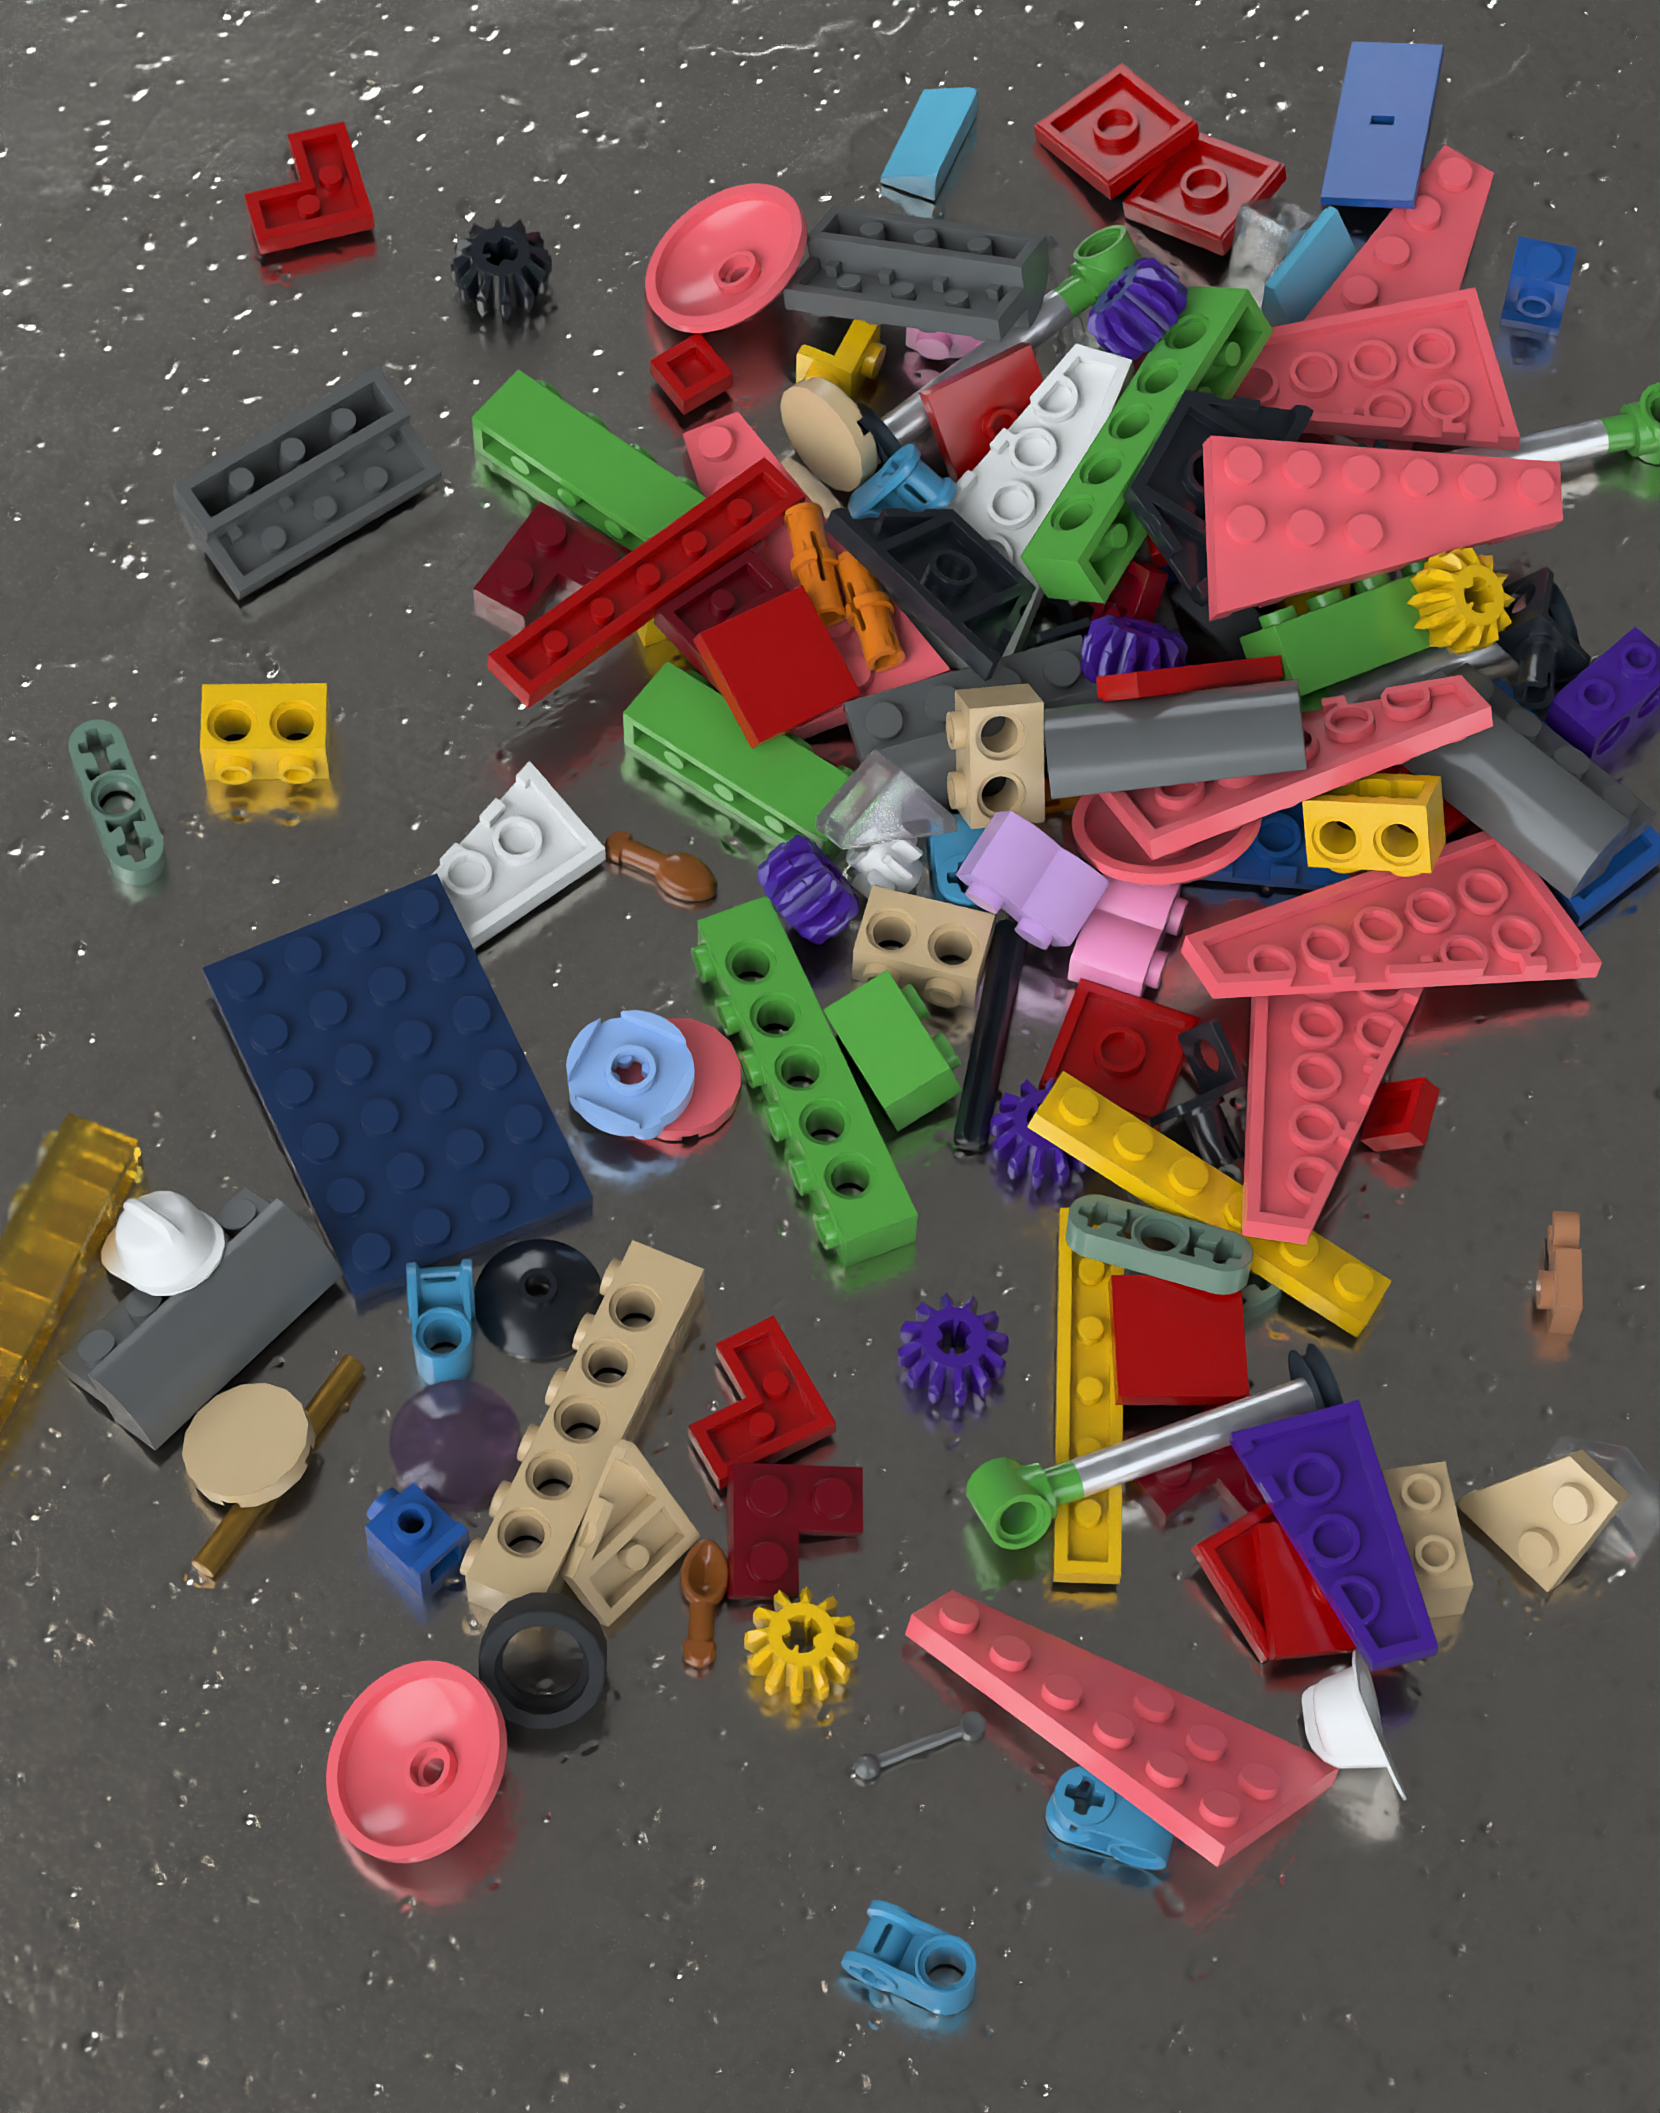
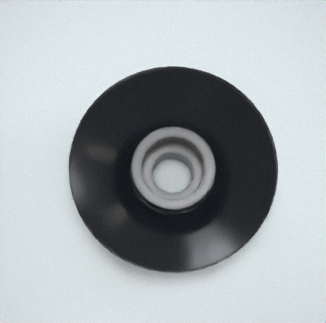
(532, 1325)

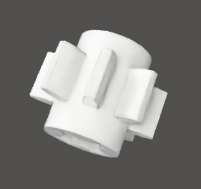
(885, 865)

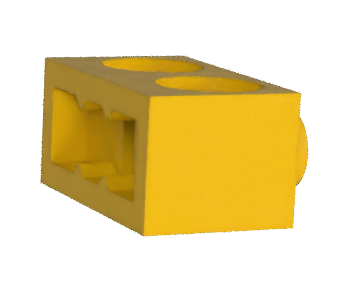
(266, 717)
(1372, 810)

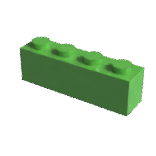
(579, 463)
(1342, 634)
(696, 738)

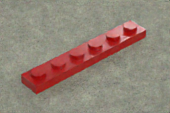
(642, 581)

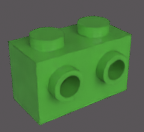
(893, 1049)

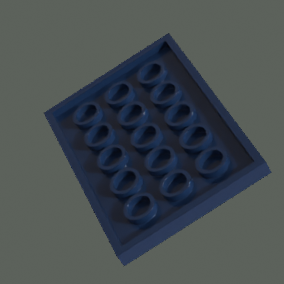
(397, 1087)

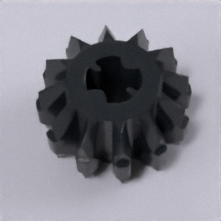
(501, 268)

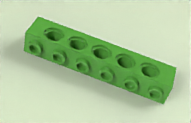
(1090, 526)
(755, 940)

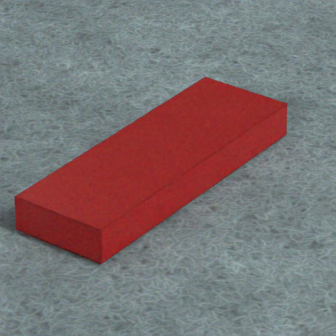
(1189, 678)

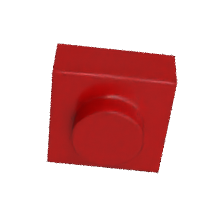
(691, 373)
(1400, 1114)

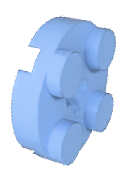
(637, 1108)

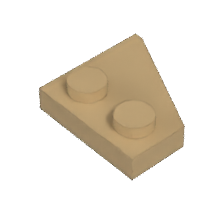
(1547, 1514)
(626, 1536)

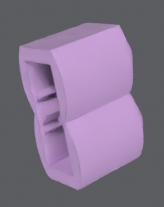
(1032, 880)

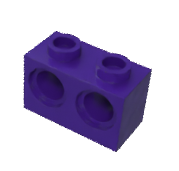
(1609, 697)

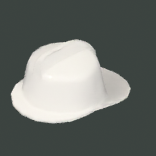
(163, 1244)
(1346, 1721)

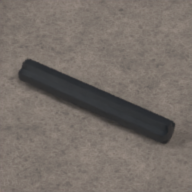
(990, 1038)

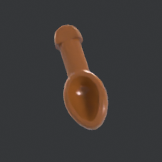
(676, 873)
(704, 1585)

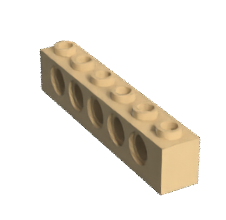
(640, 1283)

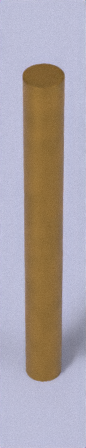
(240, 1519)

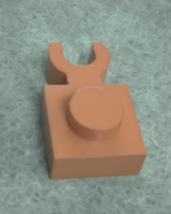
(1561, 1286)

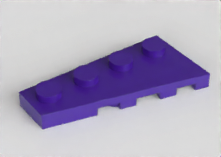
(1339, 1516)

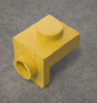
(856, 358)

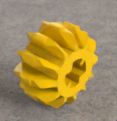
(1460, 601)
(809, 1622)

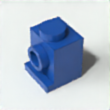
(1538, 286)
(418, 1557)

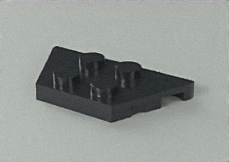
(1170, 480)
(942, 576)

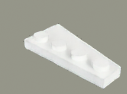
(516, 857)

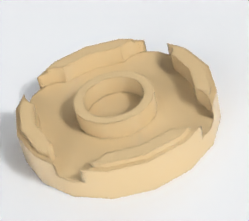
(826, 433)
(248, 1445)

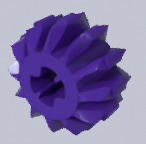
(1137, 308)
(1129, 646)
(808, 889)
(1025, 1147)
(953, 1372)

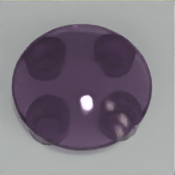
(455, 1441)

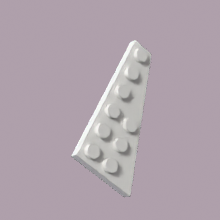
(1031, 465)

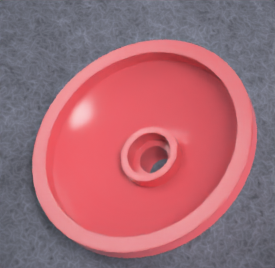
(726, 258)
(1115, 852)
(390, 1758)

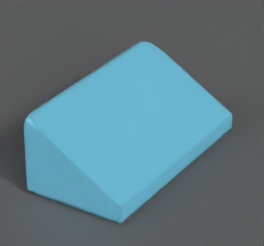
(931, 140)
(1308, 270)

